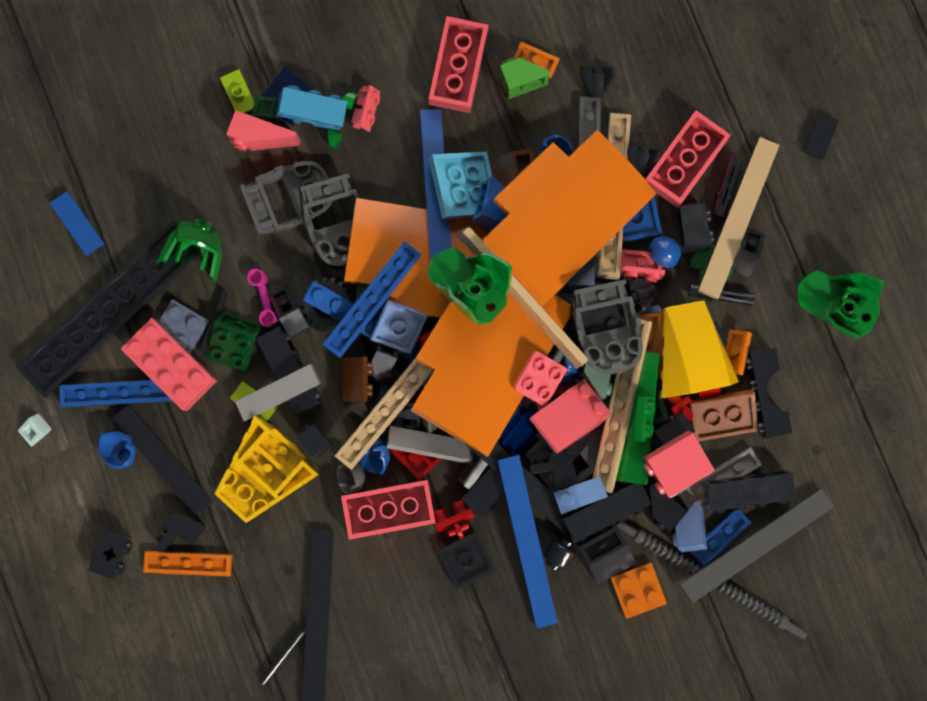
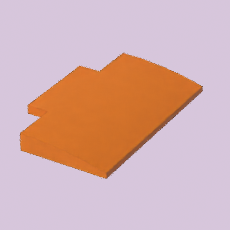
(565, 213)
(379, 232)
(477, 369)

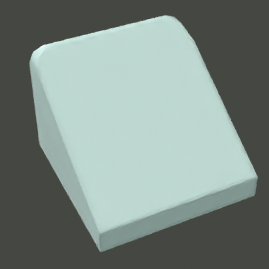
(34, 429)

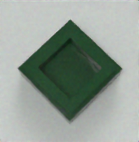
(264, 108)

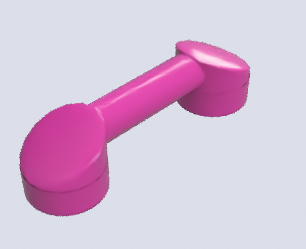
(258, 278)

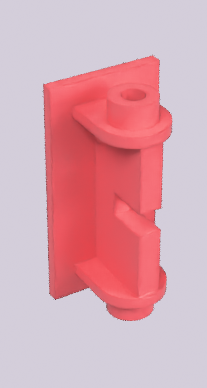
(368, 99)

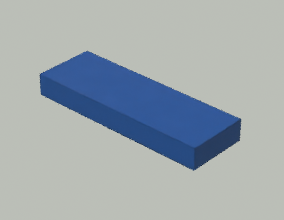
(77, 223)
(721, 536)

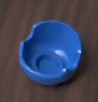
(665, 251)

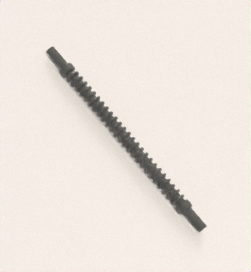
(781, 621)

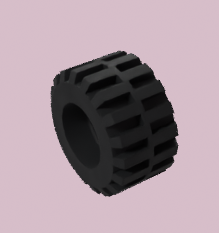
(310, 314)

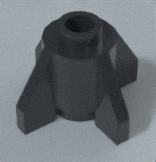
(597, 79)
(642, 158)
(642, 293)

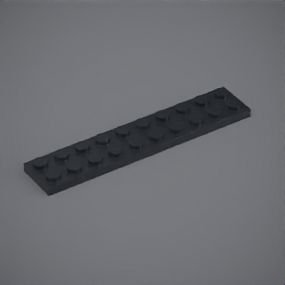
(104, 314)

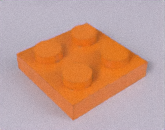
(638, 590)

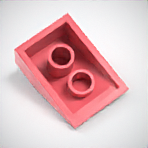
(257, 134)
(570, 416)

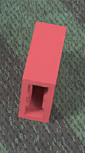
(678, 464)

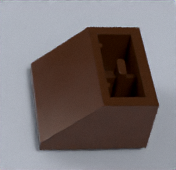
(510, 165)
(357, 380)

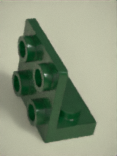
(233, 341)

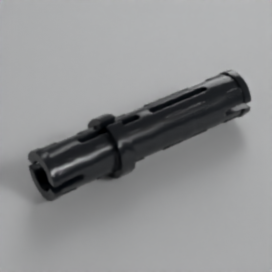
(724, 195)
(745, 298)

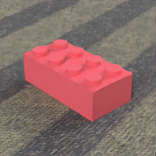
(458, 64)
(687, 159)
(169, 365)
(388, 509)

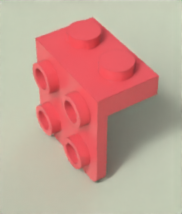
(639, 265)
(539, 378)

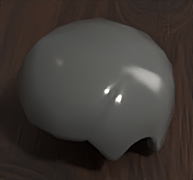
(350, 480)

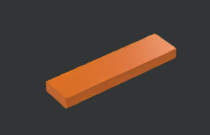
(187, 563)

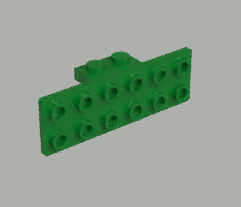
(640, 426)

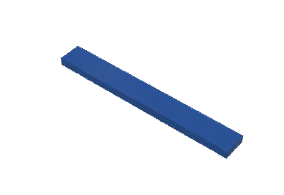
(432, 143)
(527, 541)

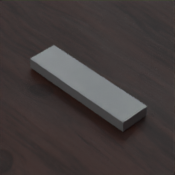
(278, 392)
(428, 444)
(739, 465)

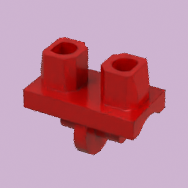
(677, 406)
(444, 522)

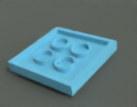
(458, 181)

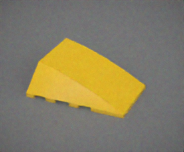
(692, 352)
(263, 471)

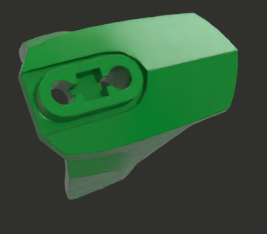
(198, 235)
(483, 273)
(827, 295)

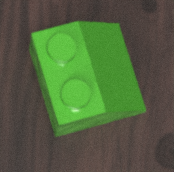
(522, 76)

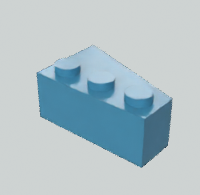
(311, 108)

